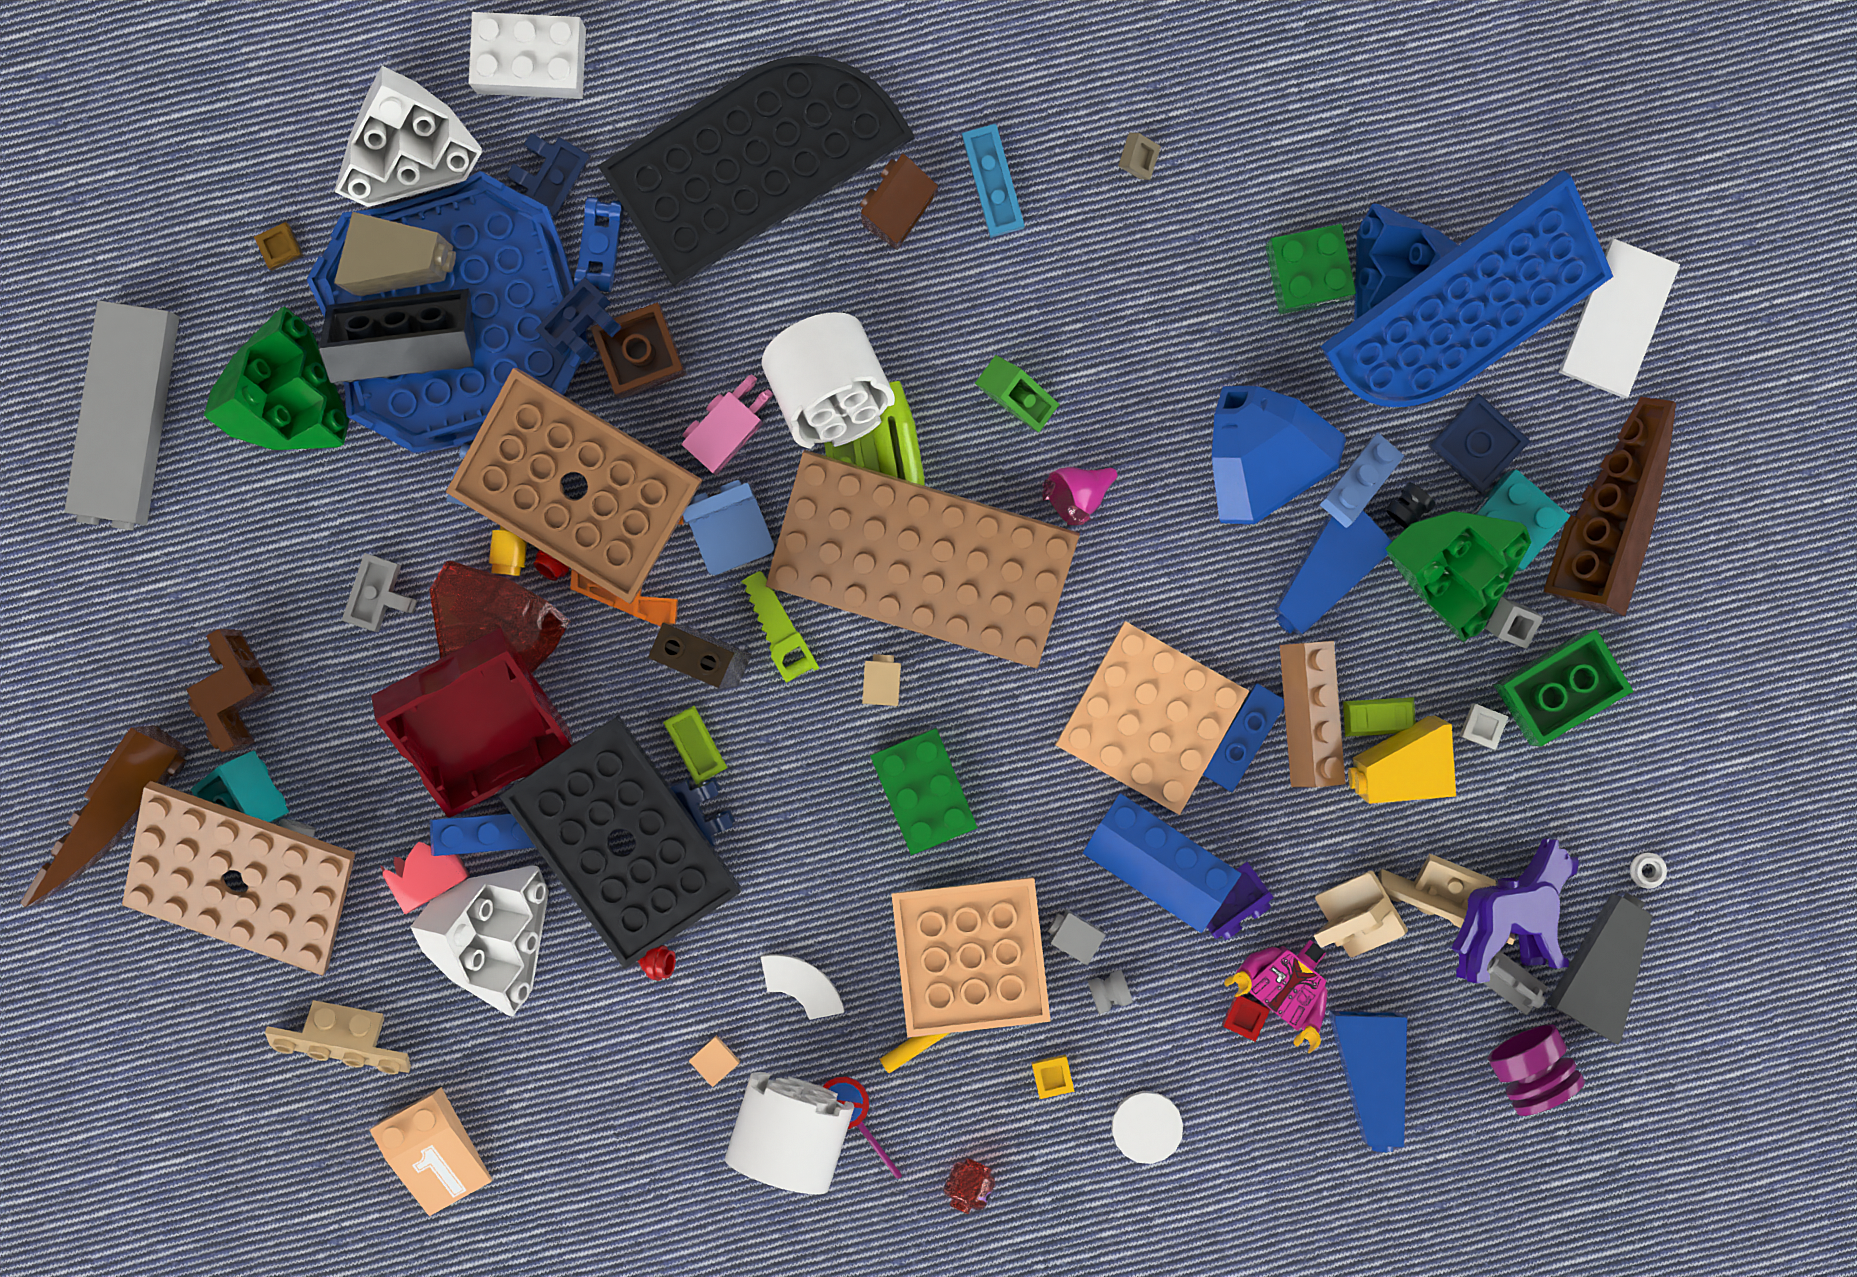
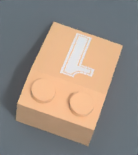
(431, 1152)

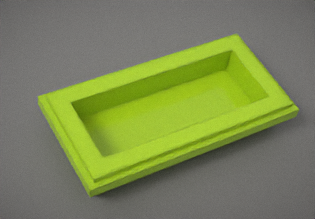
(1378, 716)
(695, 745)

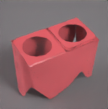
(423, 876)

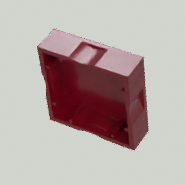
(472, 722)

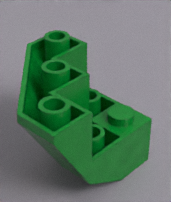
(279, 391)
(1460, 565)

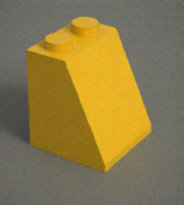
(1407, 765)

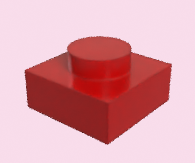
(1246, 1017)

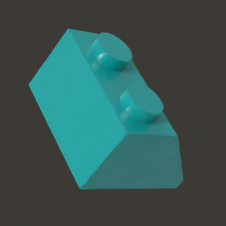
(243, 787)

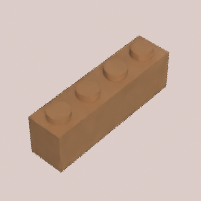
(1312, 714)

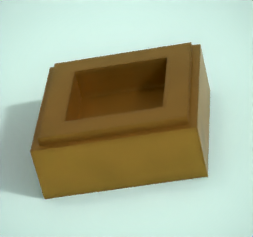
(278, 246)

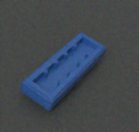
(1244, 737)

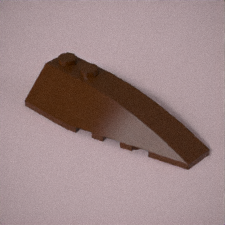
(1613, 527)
(112, 807)

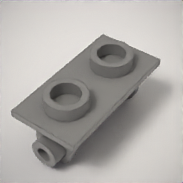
(1515, 983)

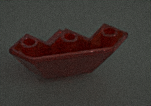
(476, 602)

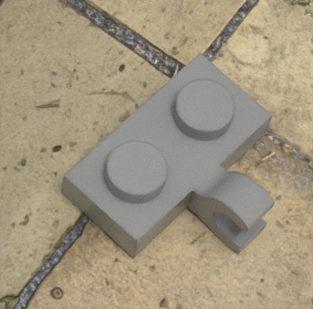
(374, 592)

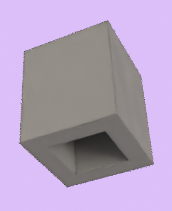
(1075, 936)

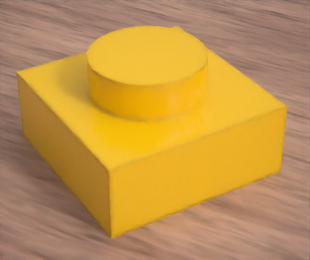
(1052, 1076)

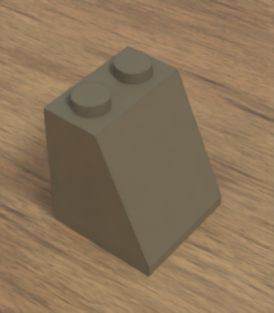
(391, 256)

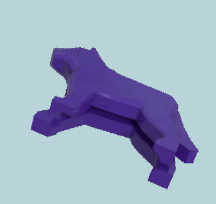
(1520, 907)

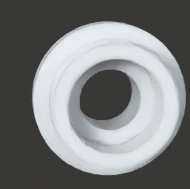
(1658, 873)

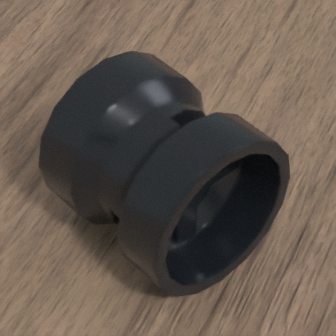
(1410, 505)

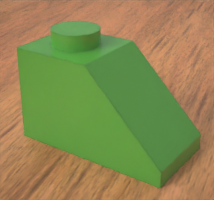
(1017, 393)

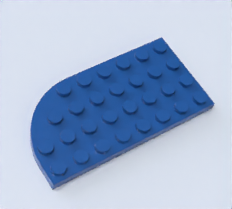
(1474, 302)

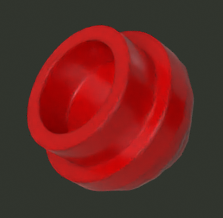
(549, 566)
(658, 963)

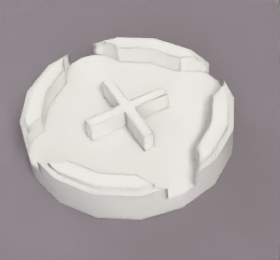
(1147, 1127)

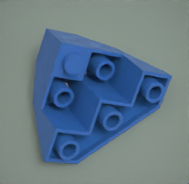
(1391, 253)
(1267, 452)

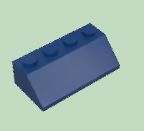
(1161, 863)

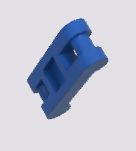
(599, 243)

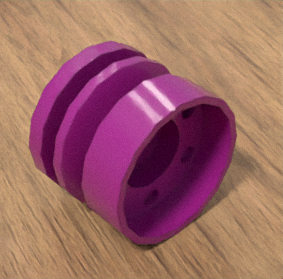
(1536, 1070)

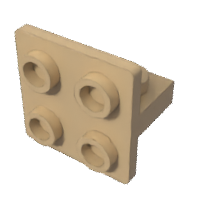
(1358, 915)

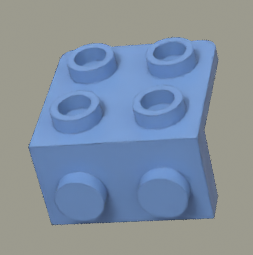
(729, 527)

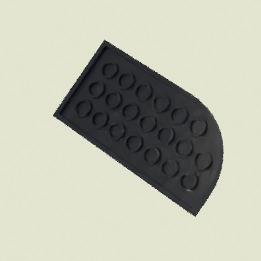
(751, 158)

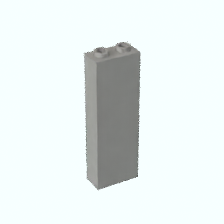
(121, 414)

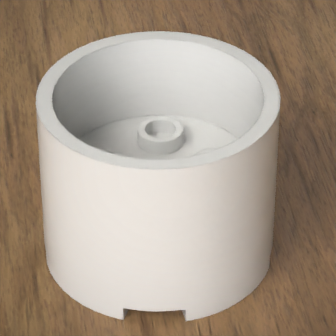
(827, 379)
(789, 1134)

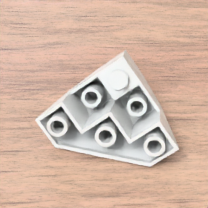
(403, 144)
(488, 934)

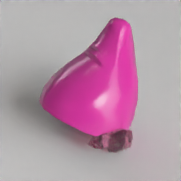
(1077, 492)

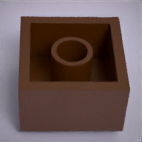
(640, 352)

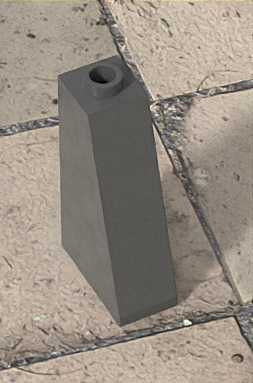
(1605, 968)

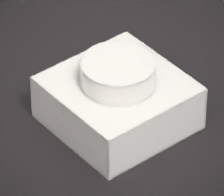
(1483, 726)

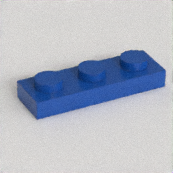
(477, 834)

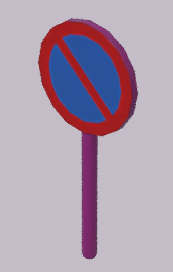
(853, 1091)

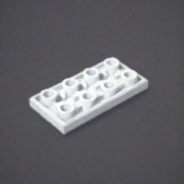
(1619, 319)

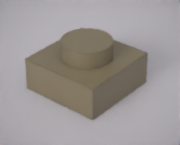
(1139, 156)

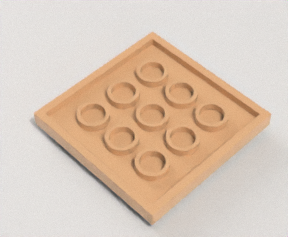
(1152, 717)
(970, 957)

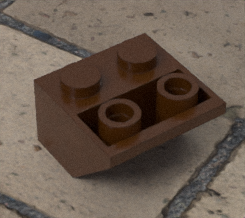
(898, 201)

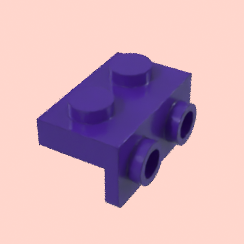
(1246, 898)

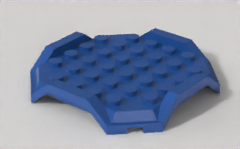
(515, 279)

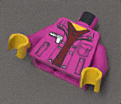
(1287, 987)

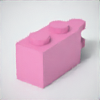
(725, 427)

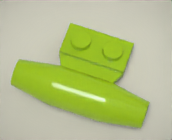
(890, 446)

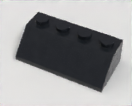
(398, 336)

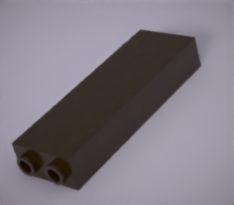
(685, 650)

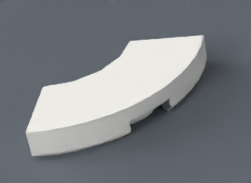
(803, 982)

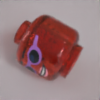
(969, 1186)

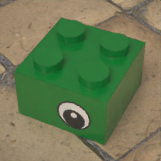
(1310, 269)

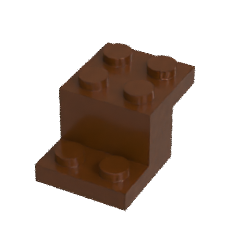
(229, 690)

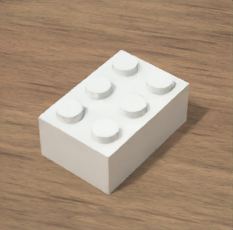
(527, 55)

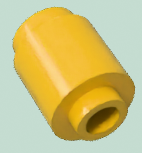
(507, 552)

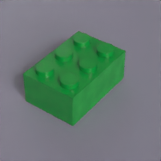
(1563, 687)
(923, 791)

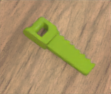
(778, 628)

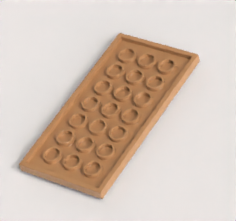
(921, 559)

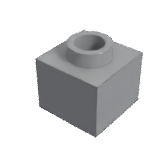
(1514, 622)

